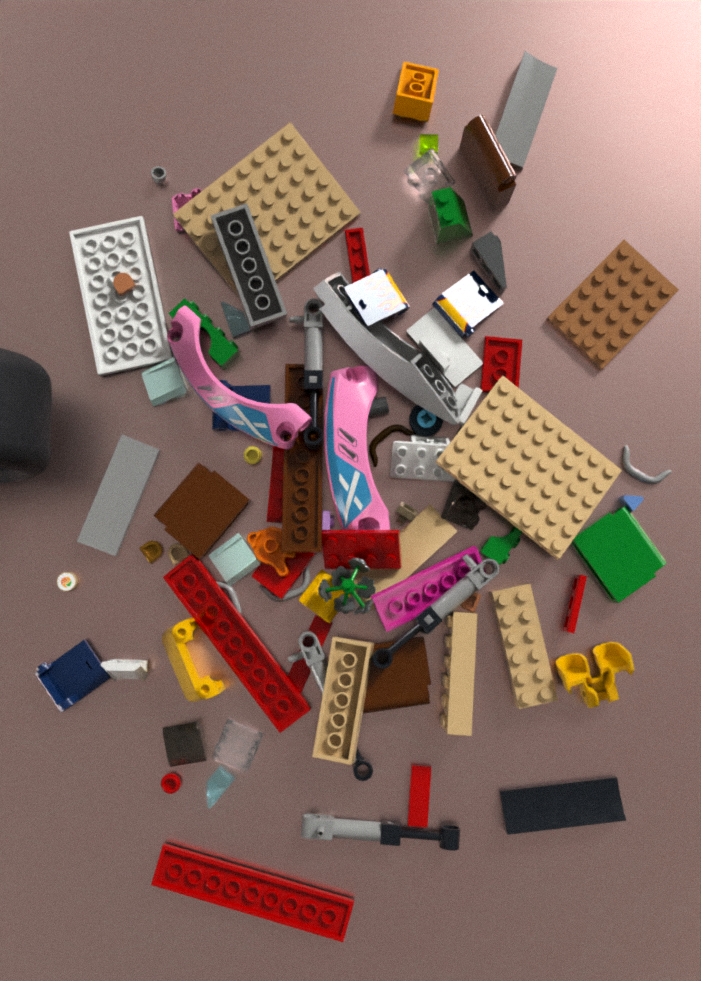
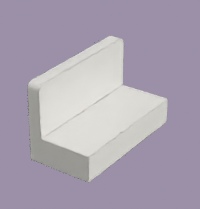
(466, 399)

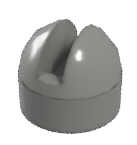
(160, 172)

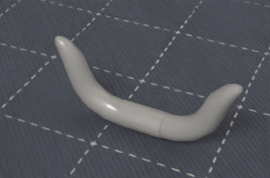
(638, 474)
(291, 594)
(232, 595)

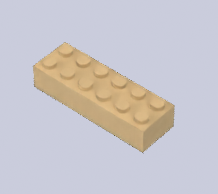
(523, 646)
(459, 673)

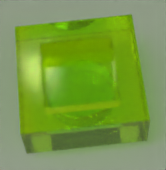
(427, 142)

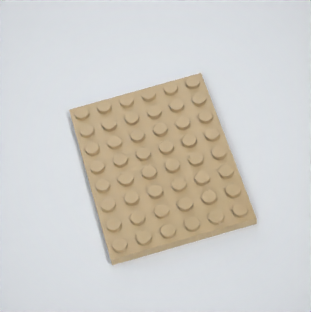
(289, 198)
(529, 467)

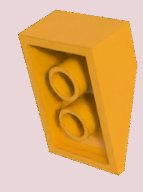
(415, 91)

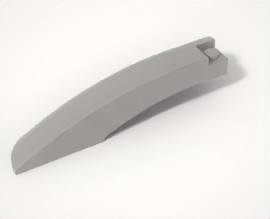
(388, 354)

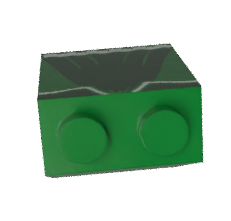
(448, 216)

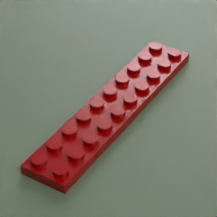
(237, 643)
(253, 892)

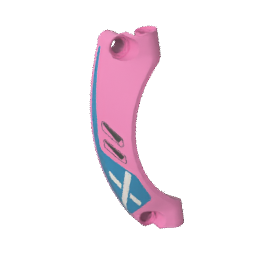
(254, 418)
(346, 453)

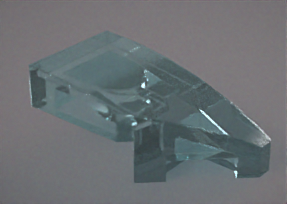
(235, 319)
(217, 785)

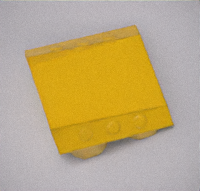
(315, 603)

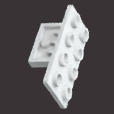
(444, 347)
(418, 458)

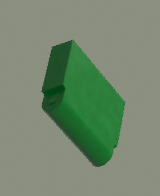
(618, 553)

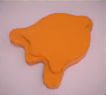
(268, 549)

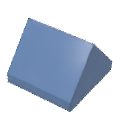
(631, 502)

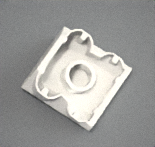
(126, 669)

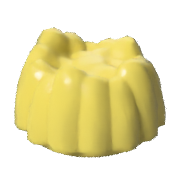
(252, 455)

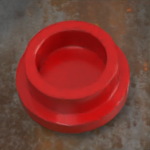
(170, 783)

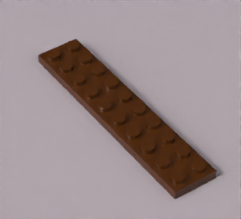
(302, 476)

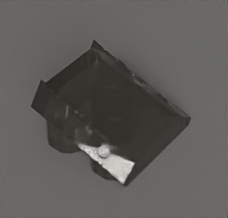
(463, 506)
(185, 743)

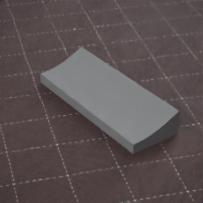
(524, 108)
(118, 495)

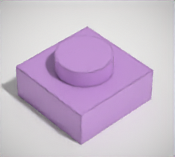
(327, 520)

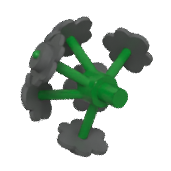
(345, 582)

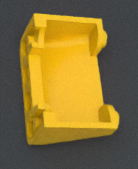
(192, 685)

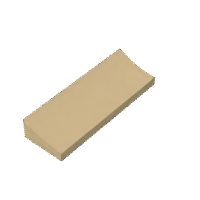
(418, 543)
(343, 700)

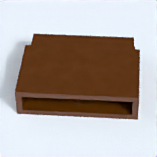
(488, 162)
(201, 510)
(402, 682)

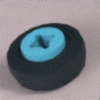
(422, 425)

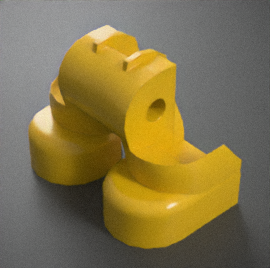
(610, 658)

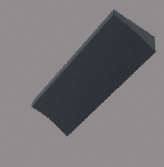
(561, 805)

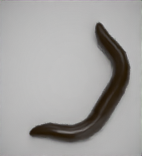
(382, 435)

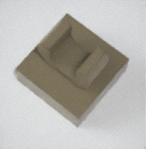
(405, 512)

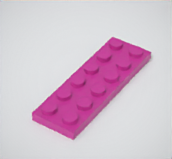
(411, 596)

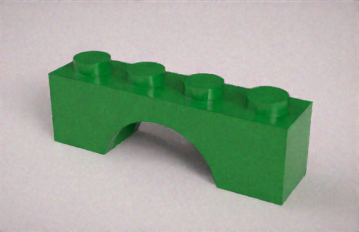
(221, 349)
(499, 547)

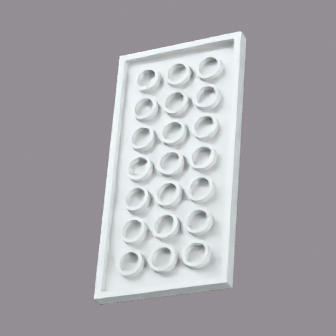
(127, 328)

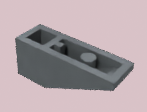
(490, 256)

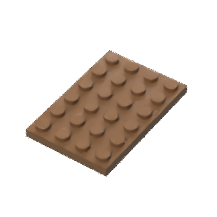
(612, 304)

